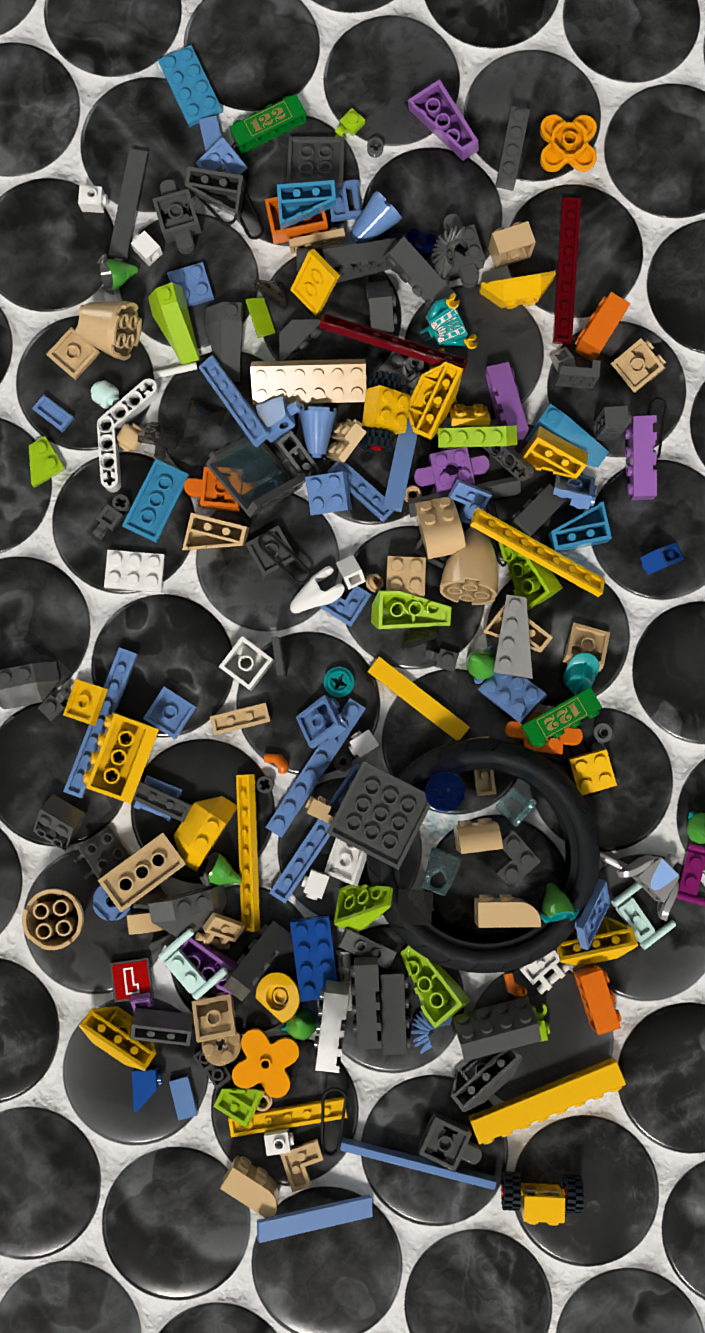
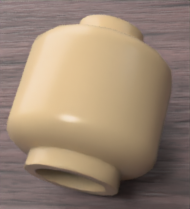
(128, 437)

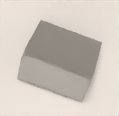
(562, 355)

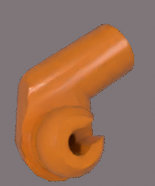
(278, 759)
(512, 987)

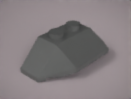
(27, 684)
(188, 909)
(482, 1077)

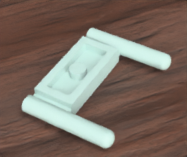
(634, 917)
(185, 970)

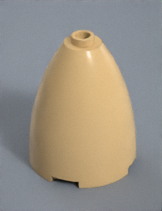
(472, 571)

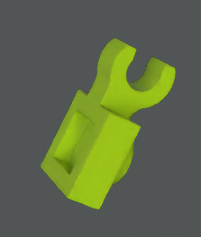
(350, 123)
(543, 1026)

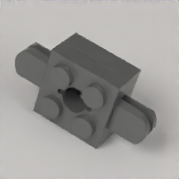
(177, 216)
(468, 253)

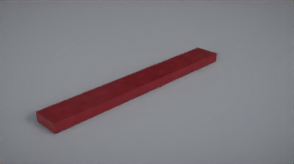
(566, 270)
(389, 342)

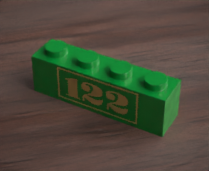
(268, 123)
(561, 717)

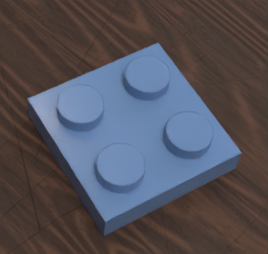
(194, 283)
(169, 713)

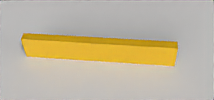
(418, 699)
(289, 1117)

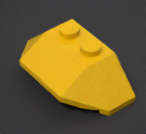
(517, 290)
(433, 399)
(202, 829)
(609, 943)
(111, 1031)

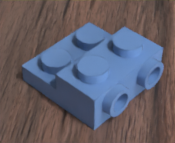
(580, 490)
(321, 721)

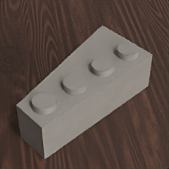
(513, 647)

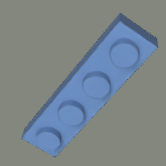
(363, 491)

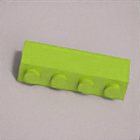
(477, 436)

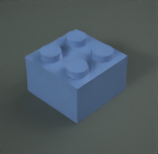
(328, 493)

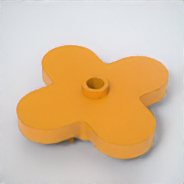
(568, 143)
(259, 1049)

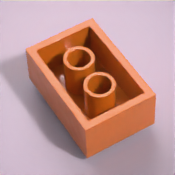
(303, 228)
(601, 326)
(597, 999)

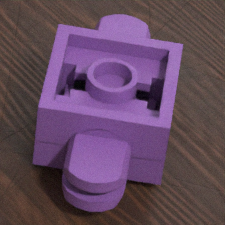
(448, 467)

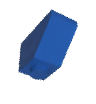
(661, 558)
(145, 1084)

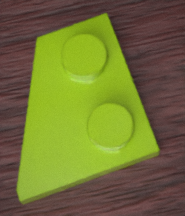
(43, 462)
(239, 1103)

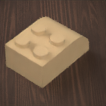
(440, 527)
(477, 836)
(504, 912)
(251, 1186)

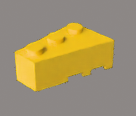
(554, 454)

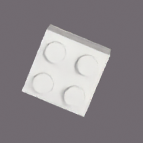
(246, 663)

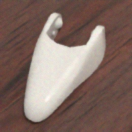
(311, 594)

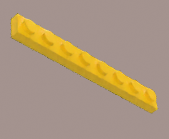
(537, 552)
(248, 852)

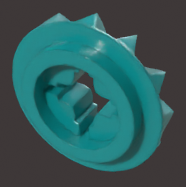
(347, 679)

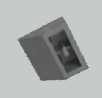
(58, 822)

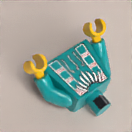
(447, 325)

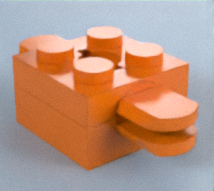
(212, 493)
(554, 745)

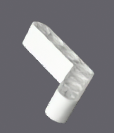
(116, 424)

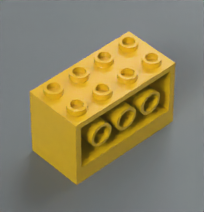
(127, 768)

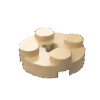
(222, 1056)

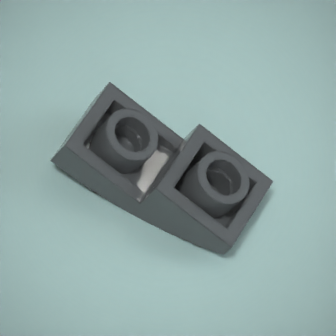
(217, 1074)

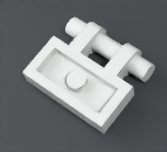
(537, 970)

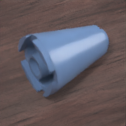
(375, 219)
(317, 429)

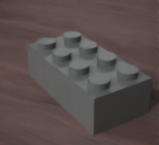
(496, 1028)

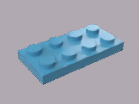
(189, 85)
(156, 501)

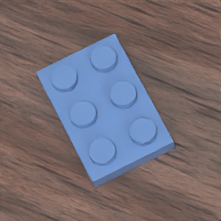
(513, 695)
(592, 915)

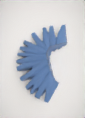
(424, 1028)

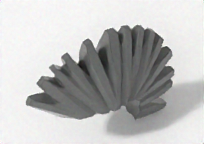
(445, 250)

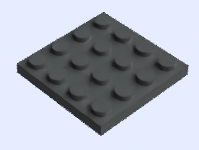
(380, 815)

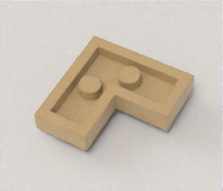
(296, 1163)

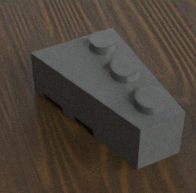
(217, 188)

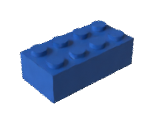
(313, 955)

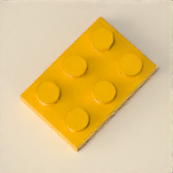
(314, 282)

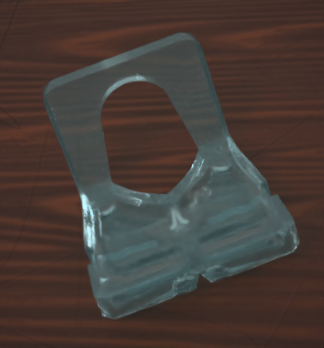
(520, 816)
(444, 863)

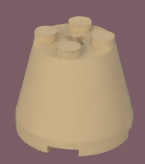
(110, 327)
(42, 922)

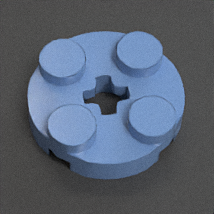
(102, 907)

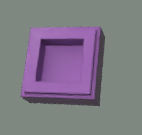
(142, 1001)

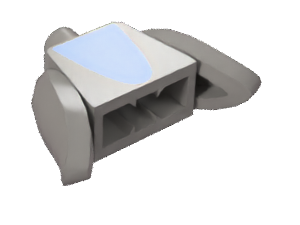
(656, 878)

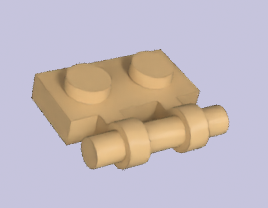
(222, 927)

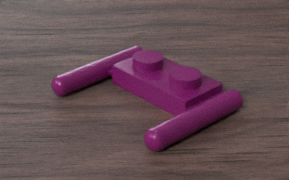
(691, 874)

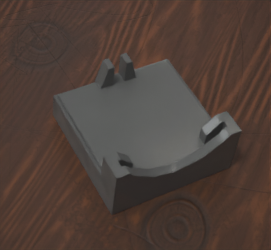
(578, 376)

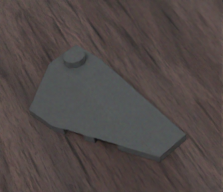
(225, 333)

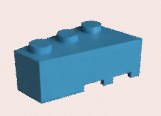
(304, 200)
(583, 531)

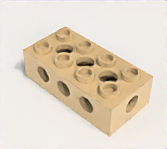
(141, 886)

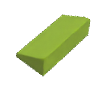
(260, 317)

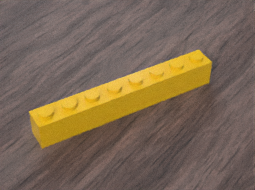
(547, 1100)

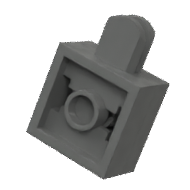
(448, 1142)

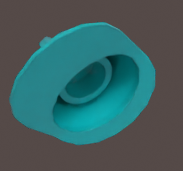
(581, 672)

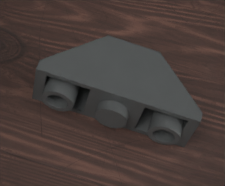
(296, 337)

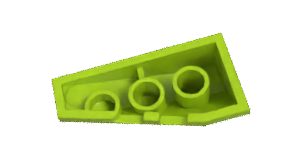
(173, 318)
(529, 578)
(405, 610)
(361, 905)
(436, 989)

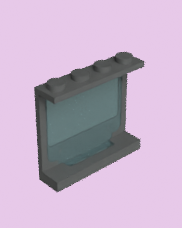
(252, 475)

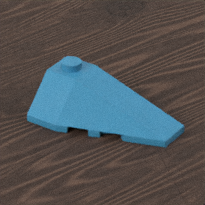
(567, 429)

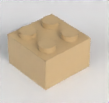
(511, 244)
(406, 574)

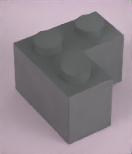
(381, 303)
(520, 859)

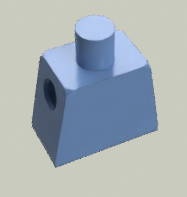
(278, 416)

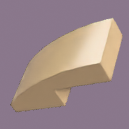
(141, 923)

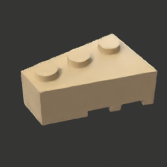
(213, 533)
(538, 637)

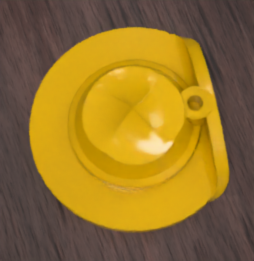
(279, 995)

